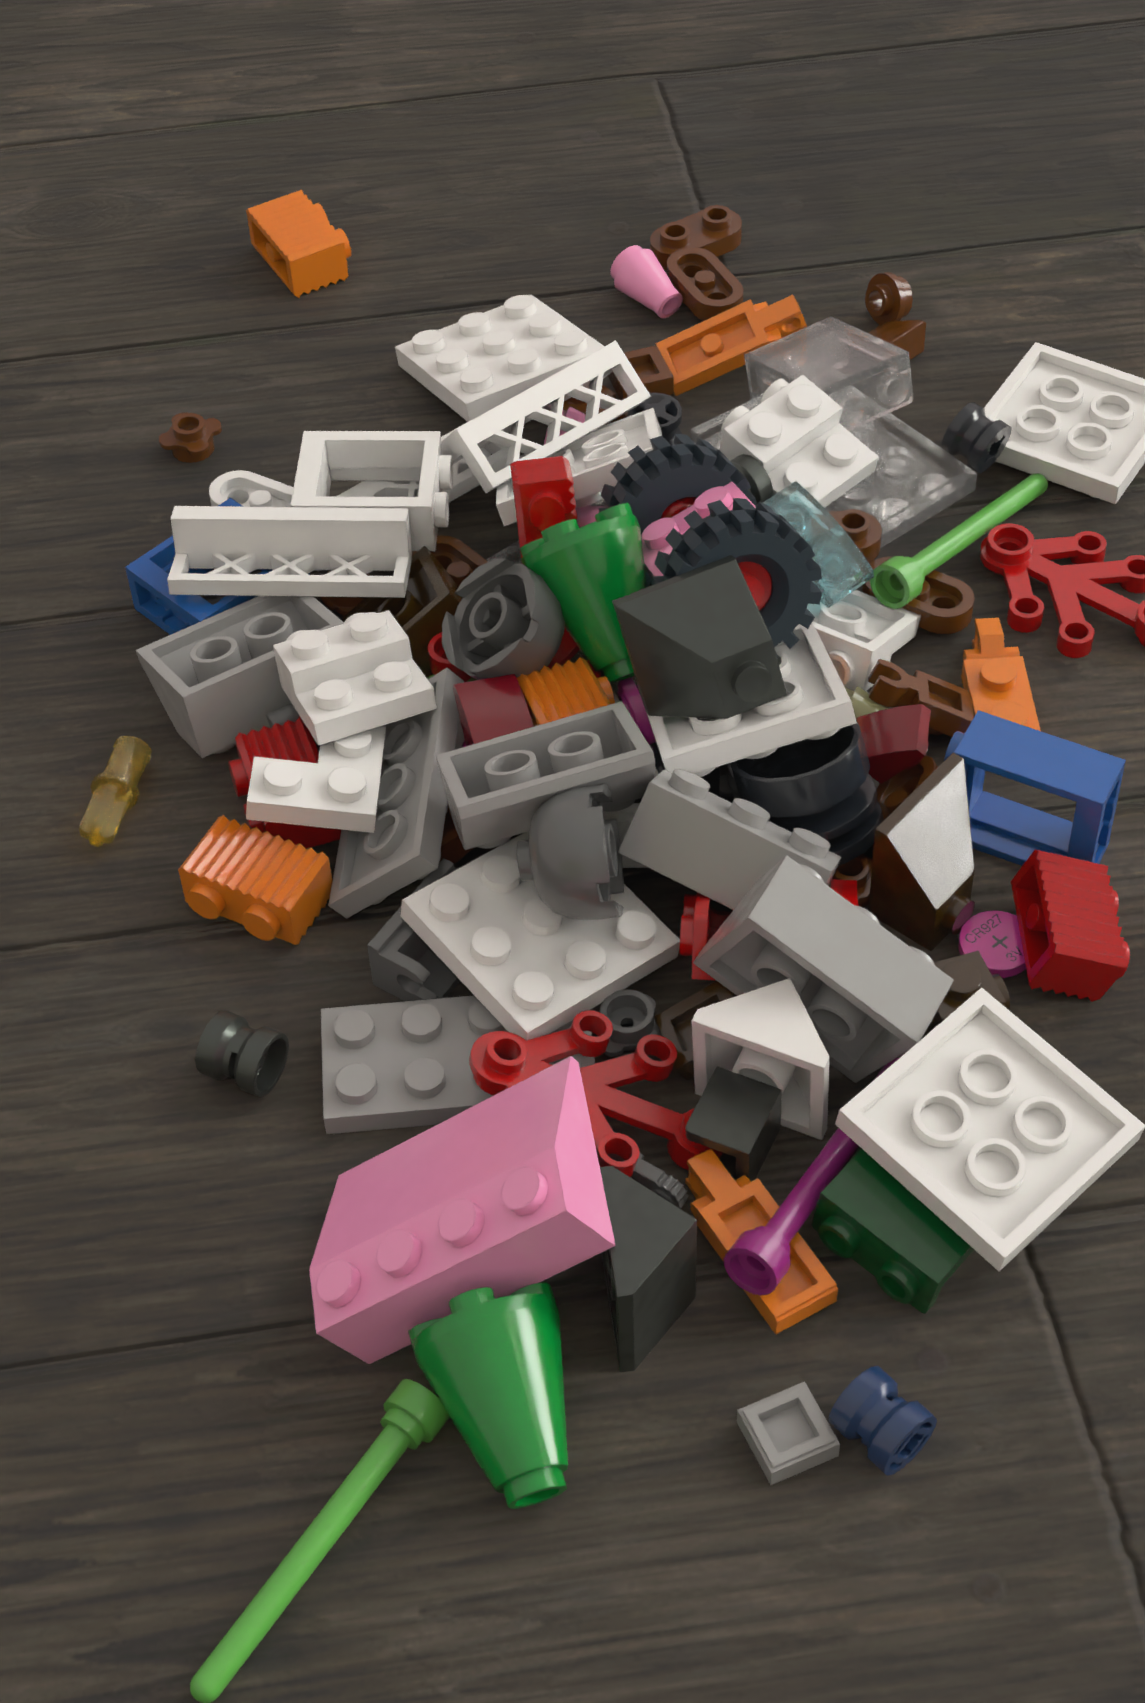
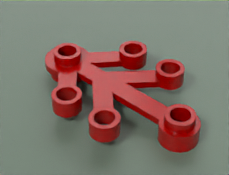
(1015, 555)
(506, 1059)

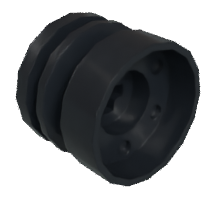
(818, 789)

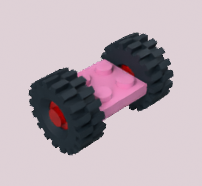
(700, 510)

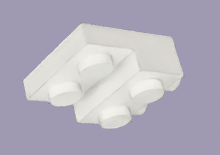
(799, 440)
(861, 632)
(352, 676)

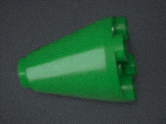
(586, 573)
(503, 1386)

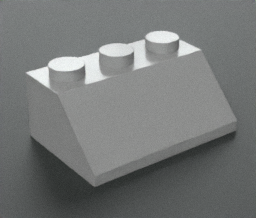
(224, 669)
(504, 780)
(713, 842)
(853, 976)

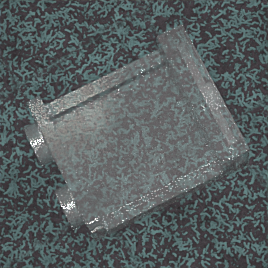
(844, 362)

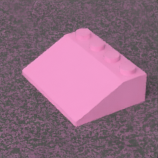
(461, 1208)

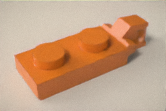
(722, 340)
(997, 676)
(732, 1206)

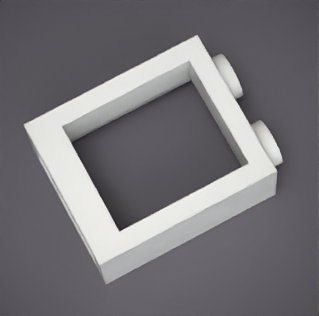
(378, 457)

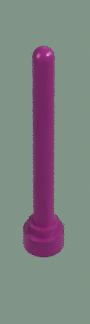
(762, 1255)

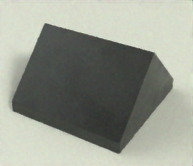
(649, 1268)

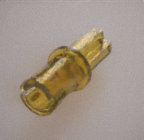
(115, 790)

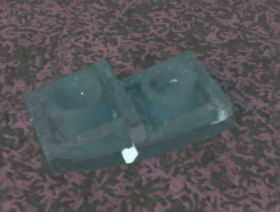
(837, 555)

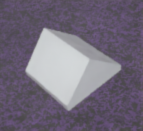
(771, 1041)

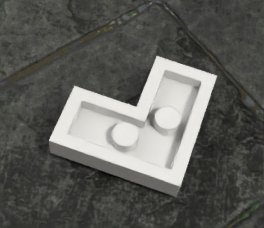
(327, 794)

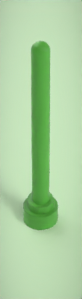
(902, 578)
(410, 1418)

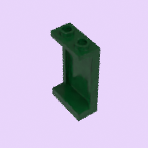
(888, 1232)

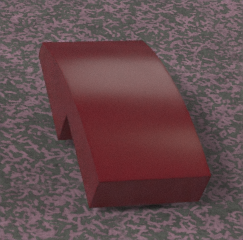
(491, 708)
(895, 739)

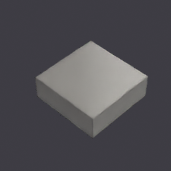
(788, 1433)

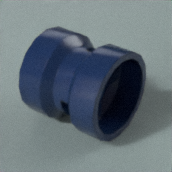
(886, 1423)

